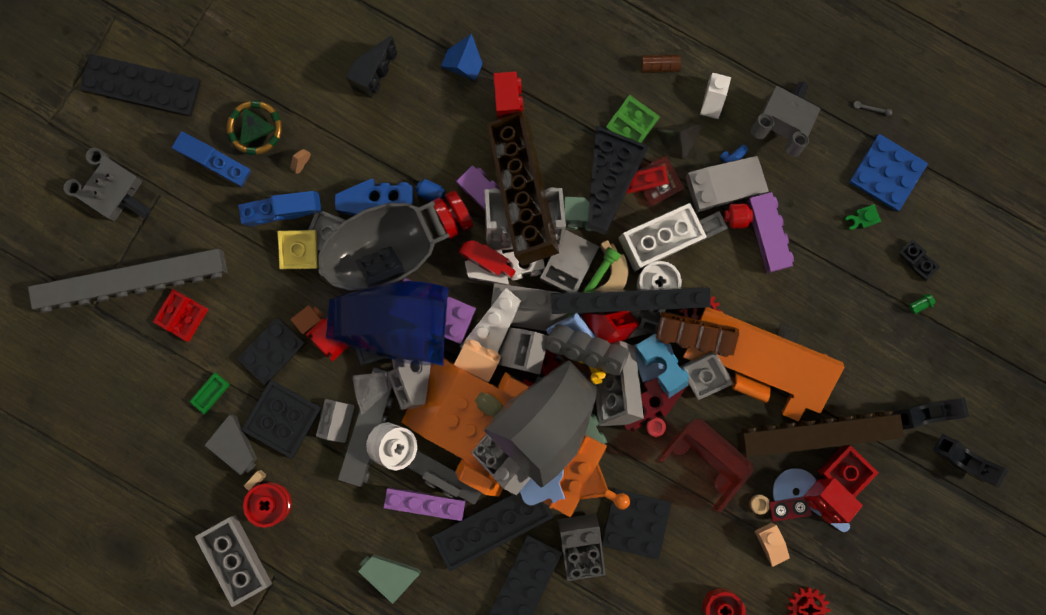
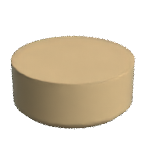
(759, 504)

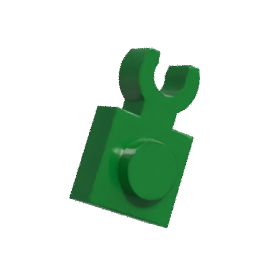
(865, 217)

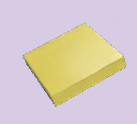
(298, 249)

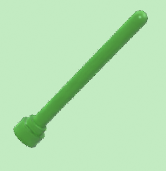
(610, 257)

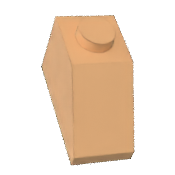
(772, 544)

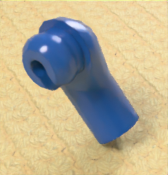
(736, 155)

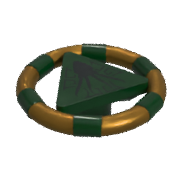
(254, 127)

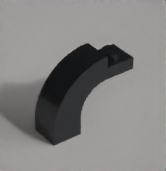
(933, 412)
(968, 462)

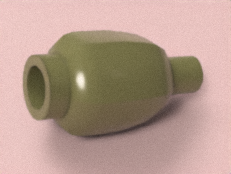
(488, 404)

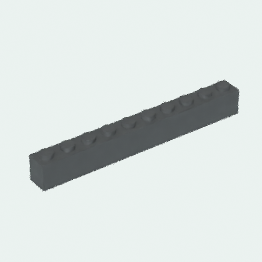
(128, 280)

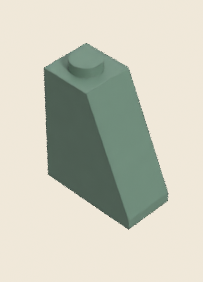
(388, 576)

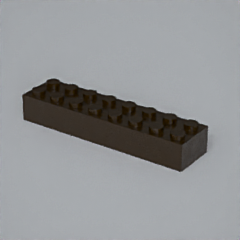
(522, 189)
(824, 434)

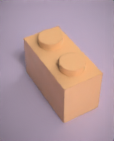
(478, 360)

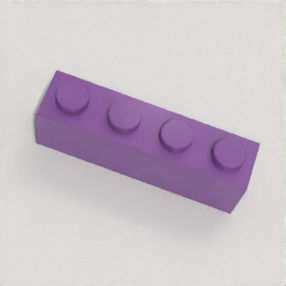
(474, 185)
(769, 233)
(424, 503)

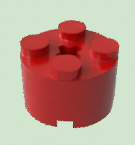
(326, 346)
(718, 599)

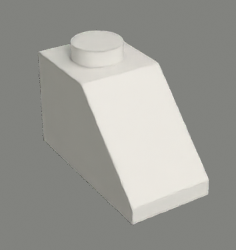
(715, 95)

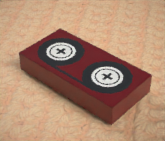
(789, 508)

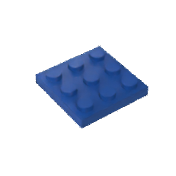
(888, 172)

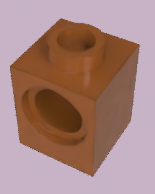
(307, 319)

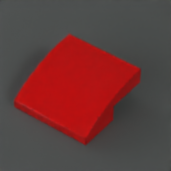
(180, 315)

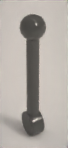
(888, 112)

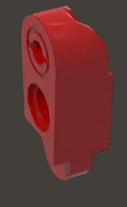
(486, 258)

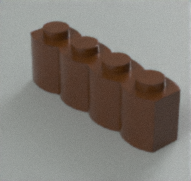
(695, 333)

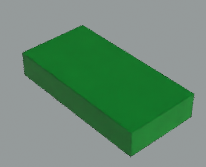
(209, 393)

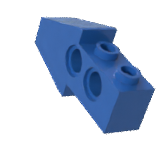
(211, 159)
(358, 197)
(280, 208)

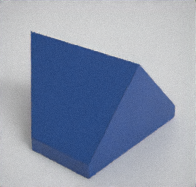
(463, 59)

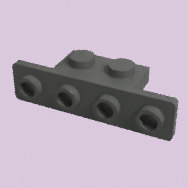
(442, 477)

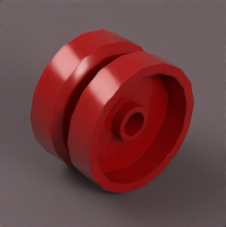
(454, 213)
(255, 504)

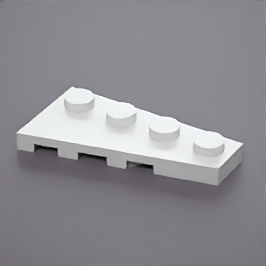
(496, 322)

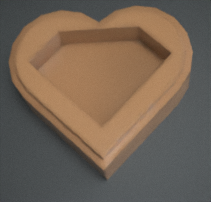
(299, 160)

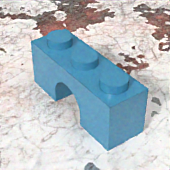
(674, 377)

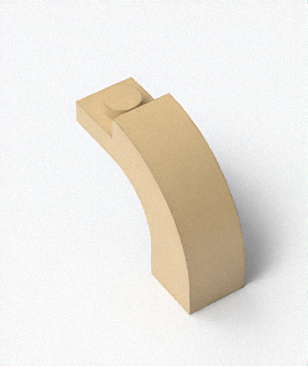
(618, 271)

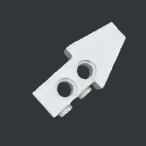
(477, 273)

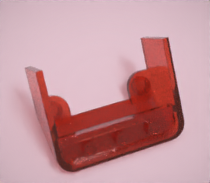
(718, 452)

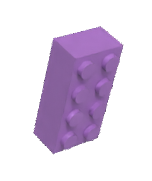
(458, 319)

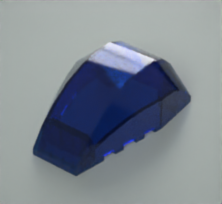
(393, 321)

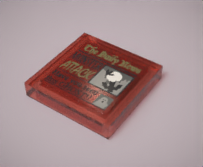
(661, 193)

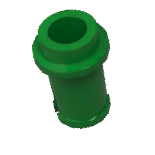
(922, 303)

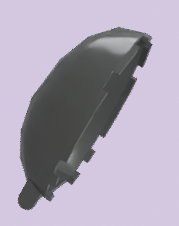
(376, 228)

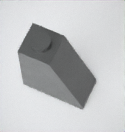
(233, 446)

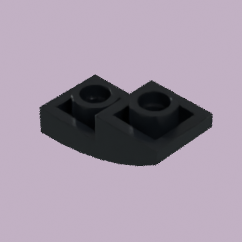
(917, 259)

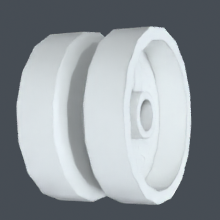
(659, 271)
(391, 446)

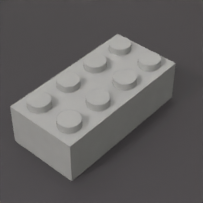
(233, 560)

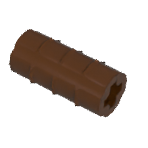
(661, 63)

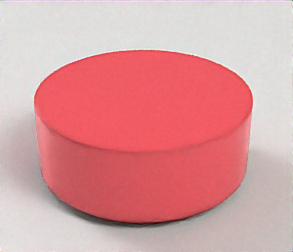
(656, 427)

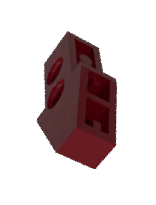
(665, 404)

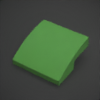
(633, 120)

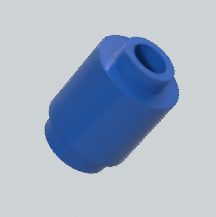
(429, 190)

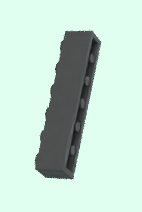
(357, 459)

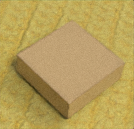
(255, 480)

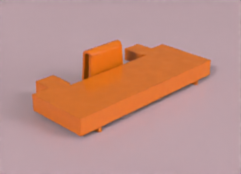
(770, 360)

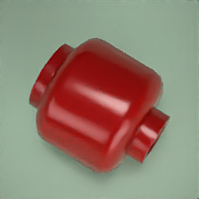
(738, 216)

